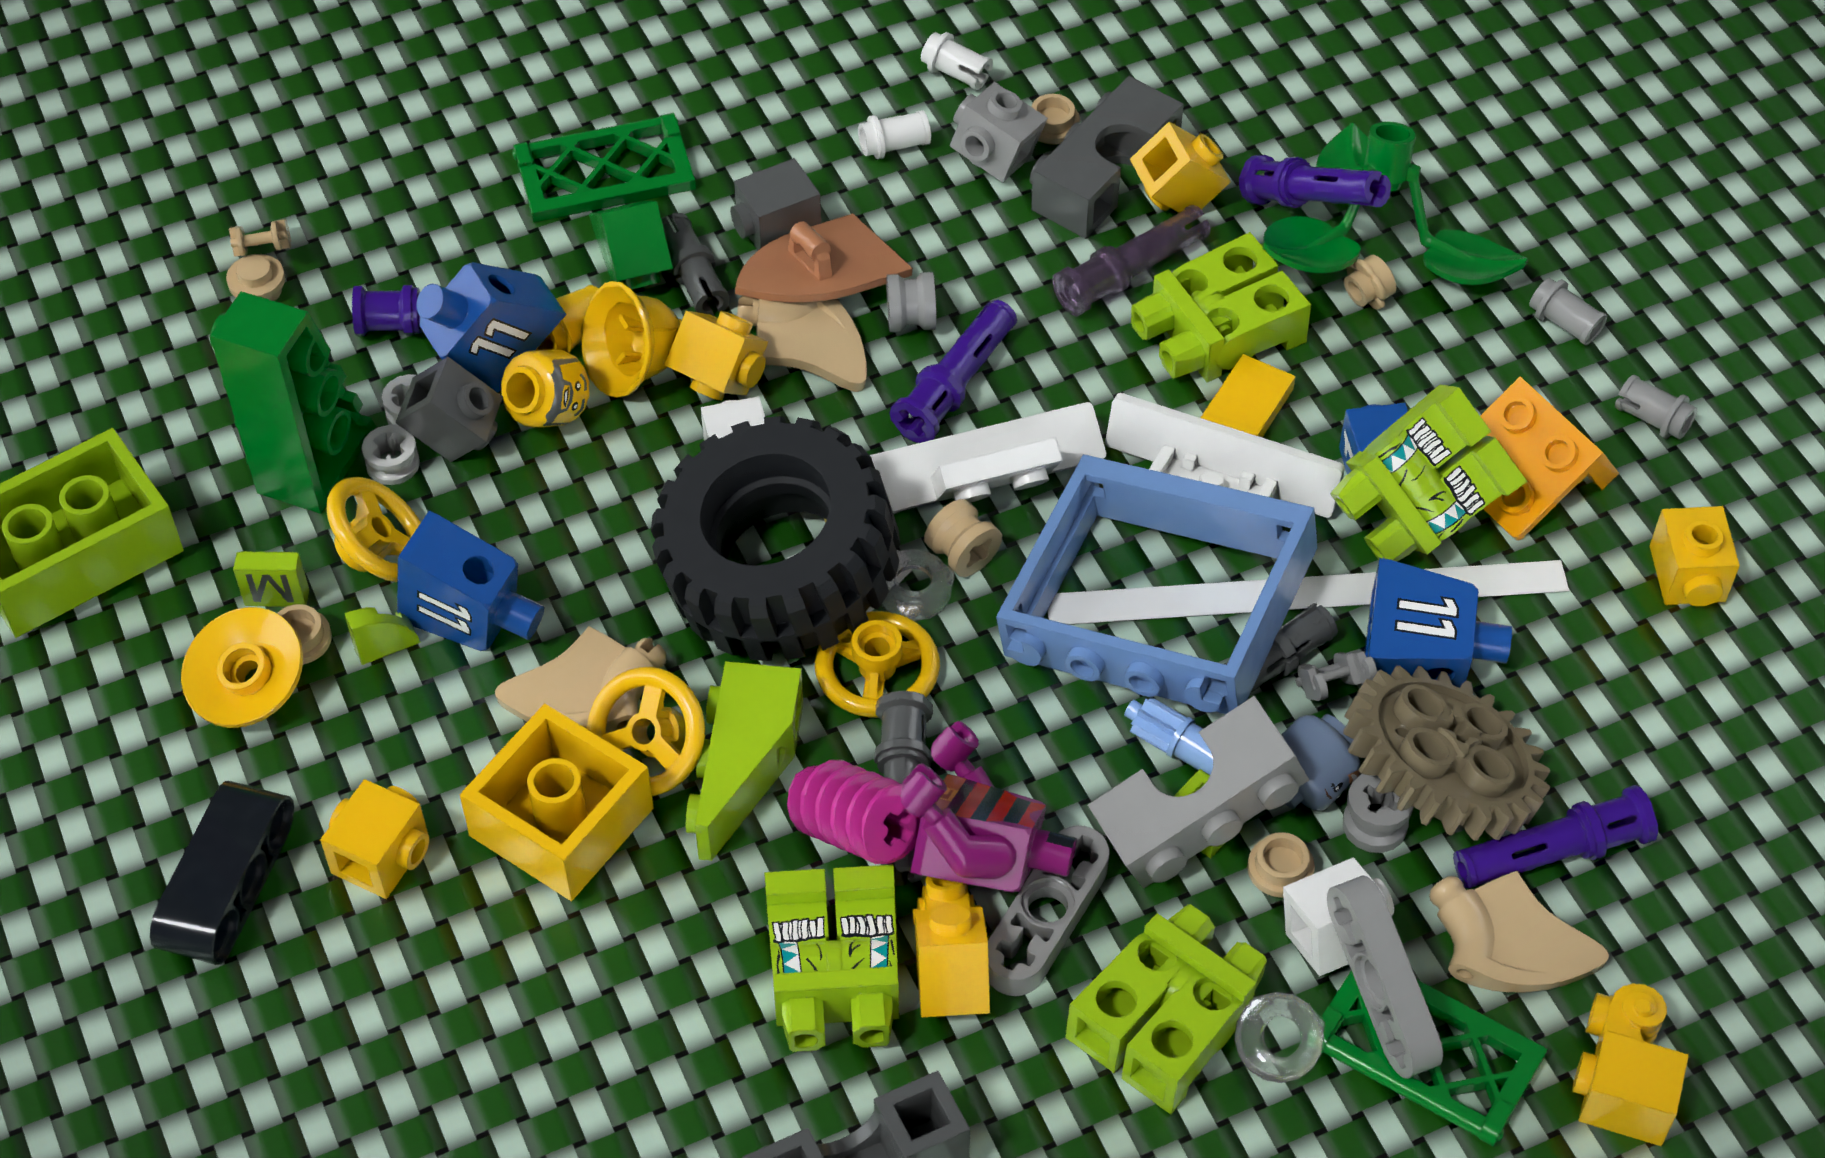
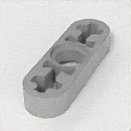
(1046, 937)
(1384, 976)

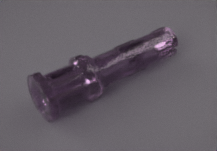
(1113, 268)

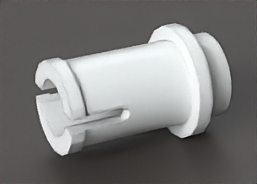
(947, 56)
(893, 133)

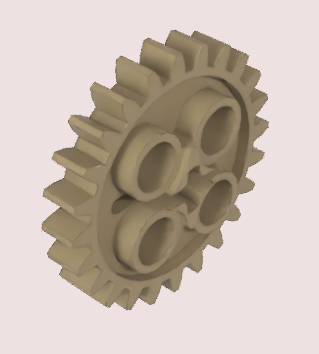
(1446, 752)

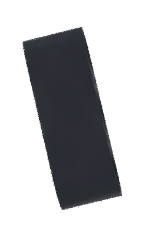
(222, 872)

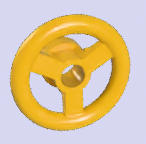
(370, 534)
(878, 652)
(671, 729)

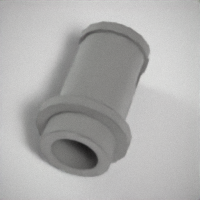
(1567, 310)
(1656, 407)

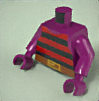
(976, 830)

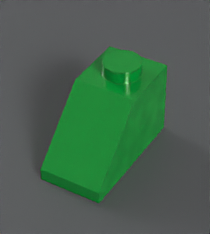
(632, 242)

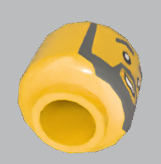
(545, 388)

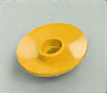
(227, 652)

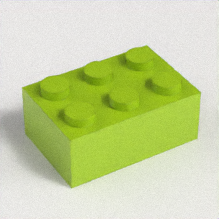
(78, 530)

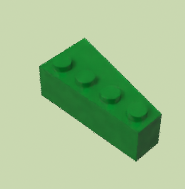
(287, 400)

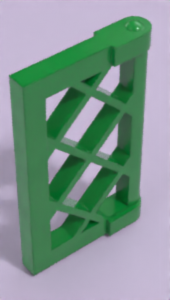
(583, 195)
(1477, 1031)

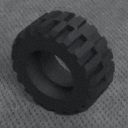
(761, 475)

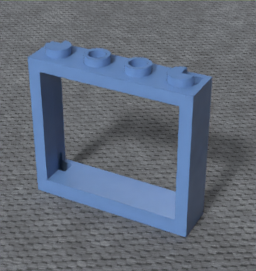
(1171, 506)

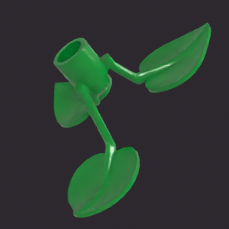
(1319, 248)

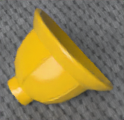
(625, 338)

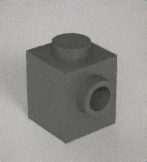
(773, 202)
(450, 410)

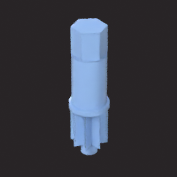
(1170, 732)

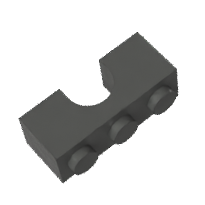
(1080, 178)
(905, 1123)

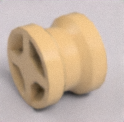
(963, 537)

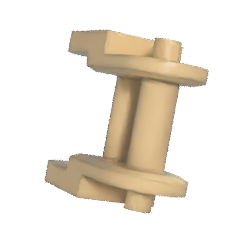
(278, 236)

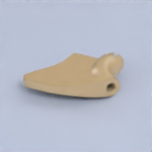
(809, 338)
(578, 676)
(1510, 939)

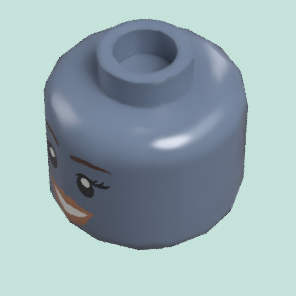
(1325, 759)

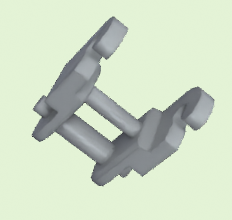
(1349, 667)

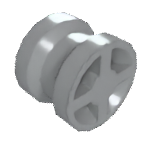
(911, 301)
(1374, 829)

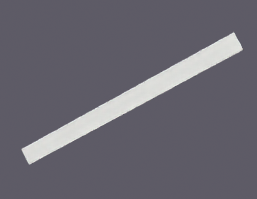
(1323, 590)

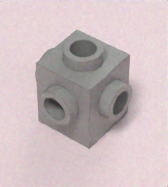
(997, 131)

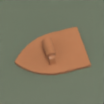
(820, 263)

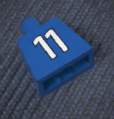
(488, 318)
(461, 586)
(1429, 624)

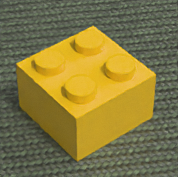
(557, 801)

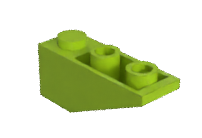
(750, 746)

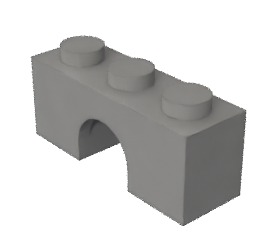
(1249, 774)

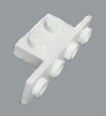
(1221, 455)
(990, 457)

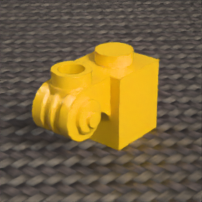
(951, 951)
(1630, 1080)

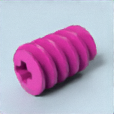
(853, 811)

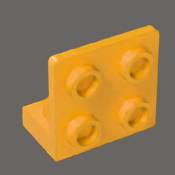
(1546, 452)

